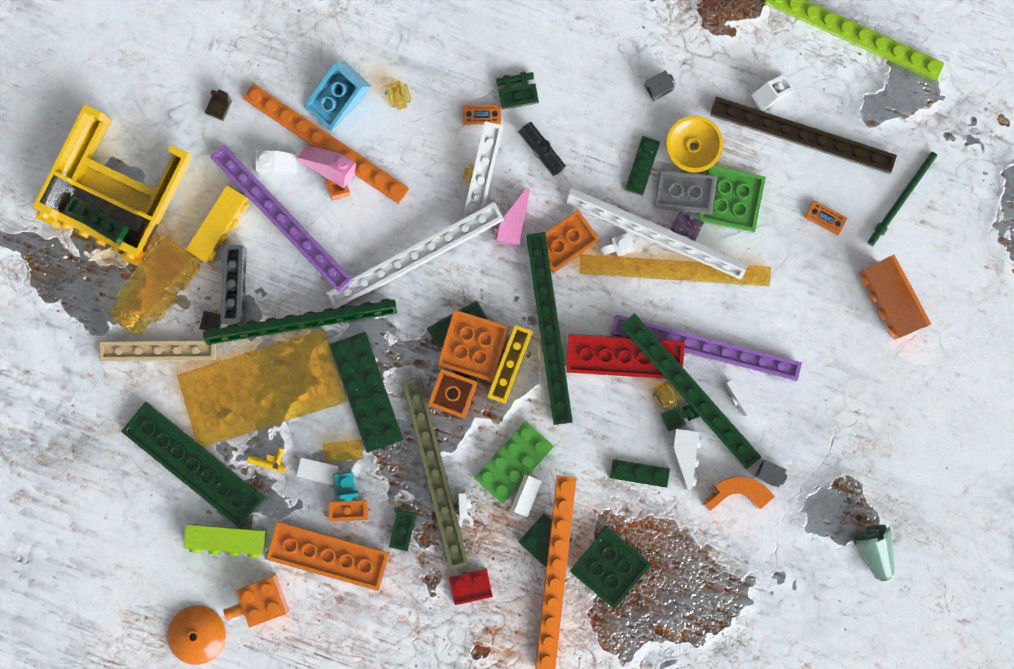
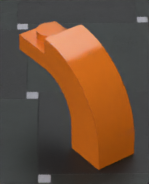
(752, 489)

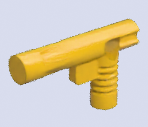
(270, 461)

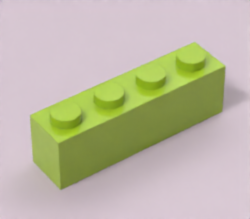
(225, 539)

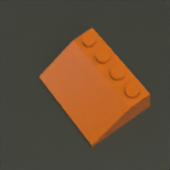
(894, 297)

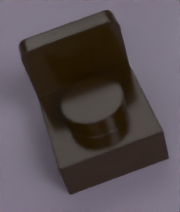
(218, 104)

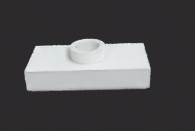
(737, 398)

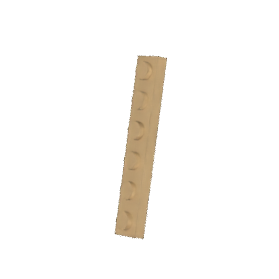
(157, 351)

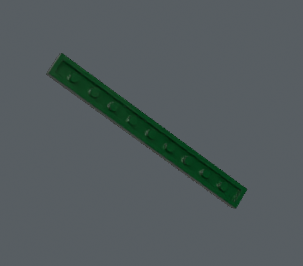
(292, 322)
(549, 328)
(690, 390)

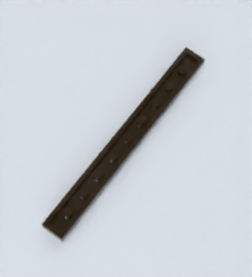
(803, 135)

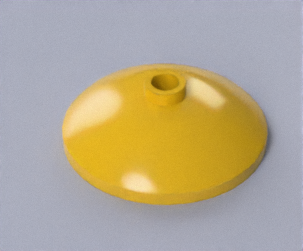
(703, 135)

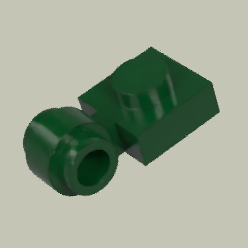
(675, 419)

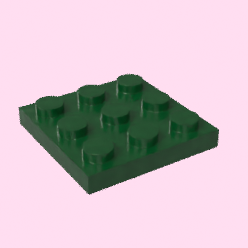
(610, 567)

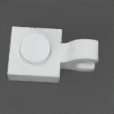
(620, 246)
(464, 505)

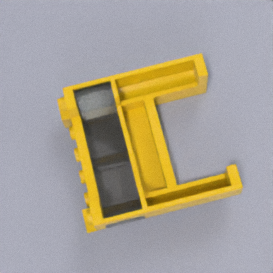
(106, 189)

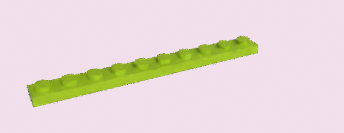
(860, 36)

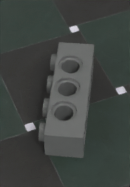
(233, 284)

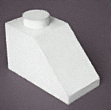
(772, 92)
(275, 162)

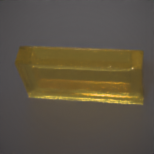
(343, 451)

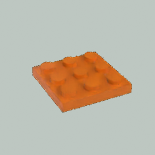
(473, 346)

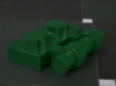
(519, 95)

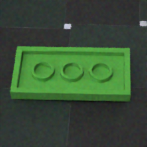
(514, 459)

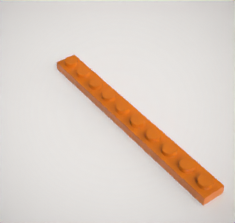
(319, 138)
(555, 572)

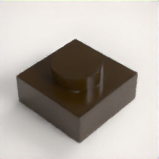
(210, 320)

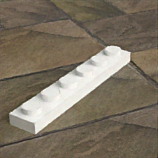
(483, 168)

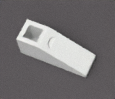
(685, 450)

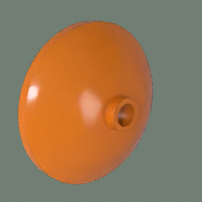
(208, 629)

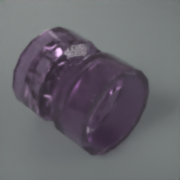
(687, 227)

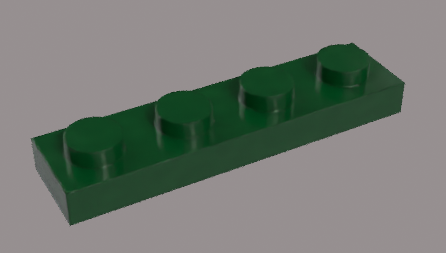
(96, 219)

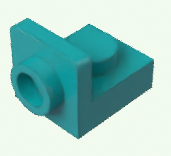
(344, 486)

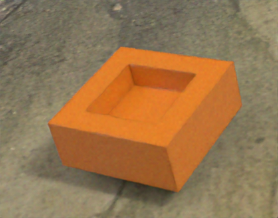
(335, 191)

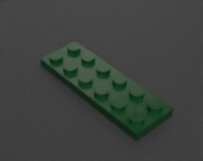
(366, 392)

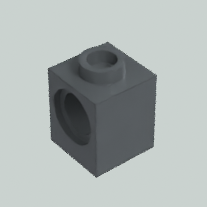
(660, 85)
(771, 473)

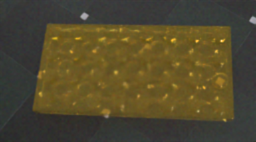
(261, 388)

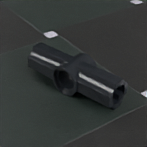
(549, 158)

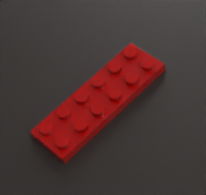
(615, 356)

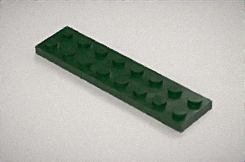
(193, 464)

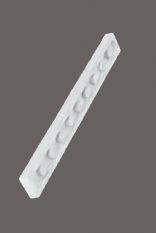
(656, 233)
(417, 255)

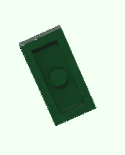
(402, 530)

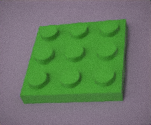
(735, 199)

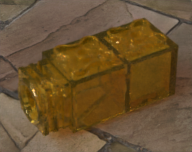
(154, 285)

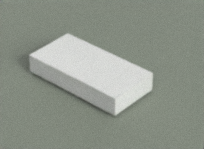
(316, 471)
(526, 495)

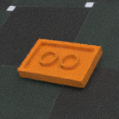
(569, 240)

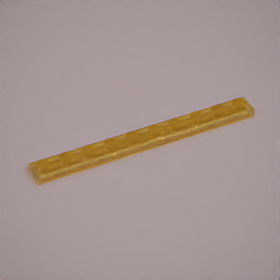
(669, 270)

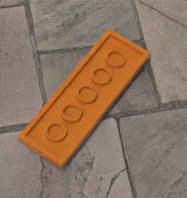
(328, 556)

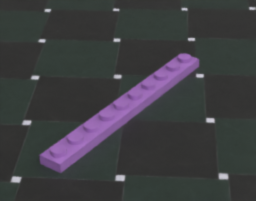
(281, 218)
(722, 351)

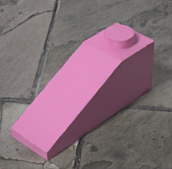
(328, 164)
(511, 227)

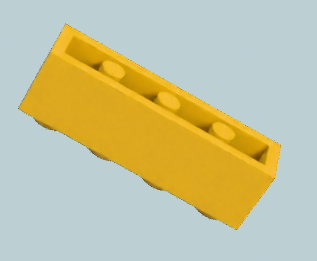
(218, 224)
(510, 364)

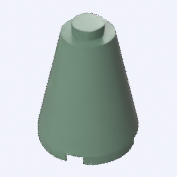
(876, 550)

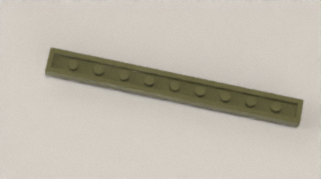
(435, 473)

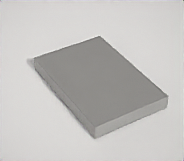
(686, 191)

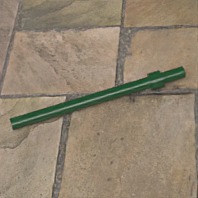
(881, 228)

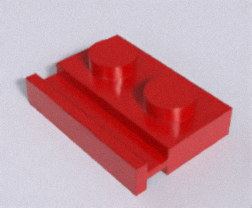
(470, 587)

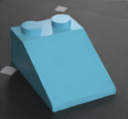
(337, 94)

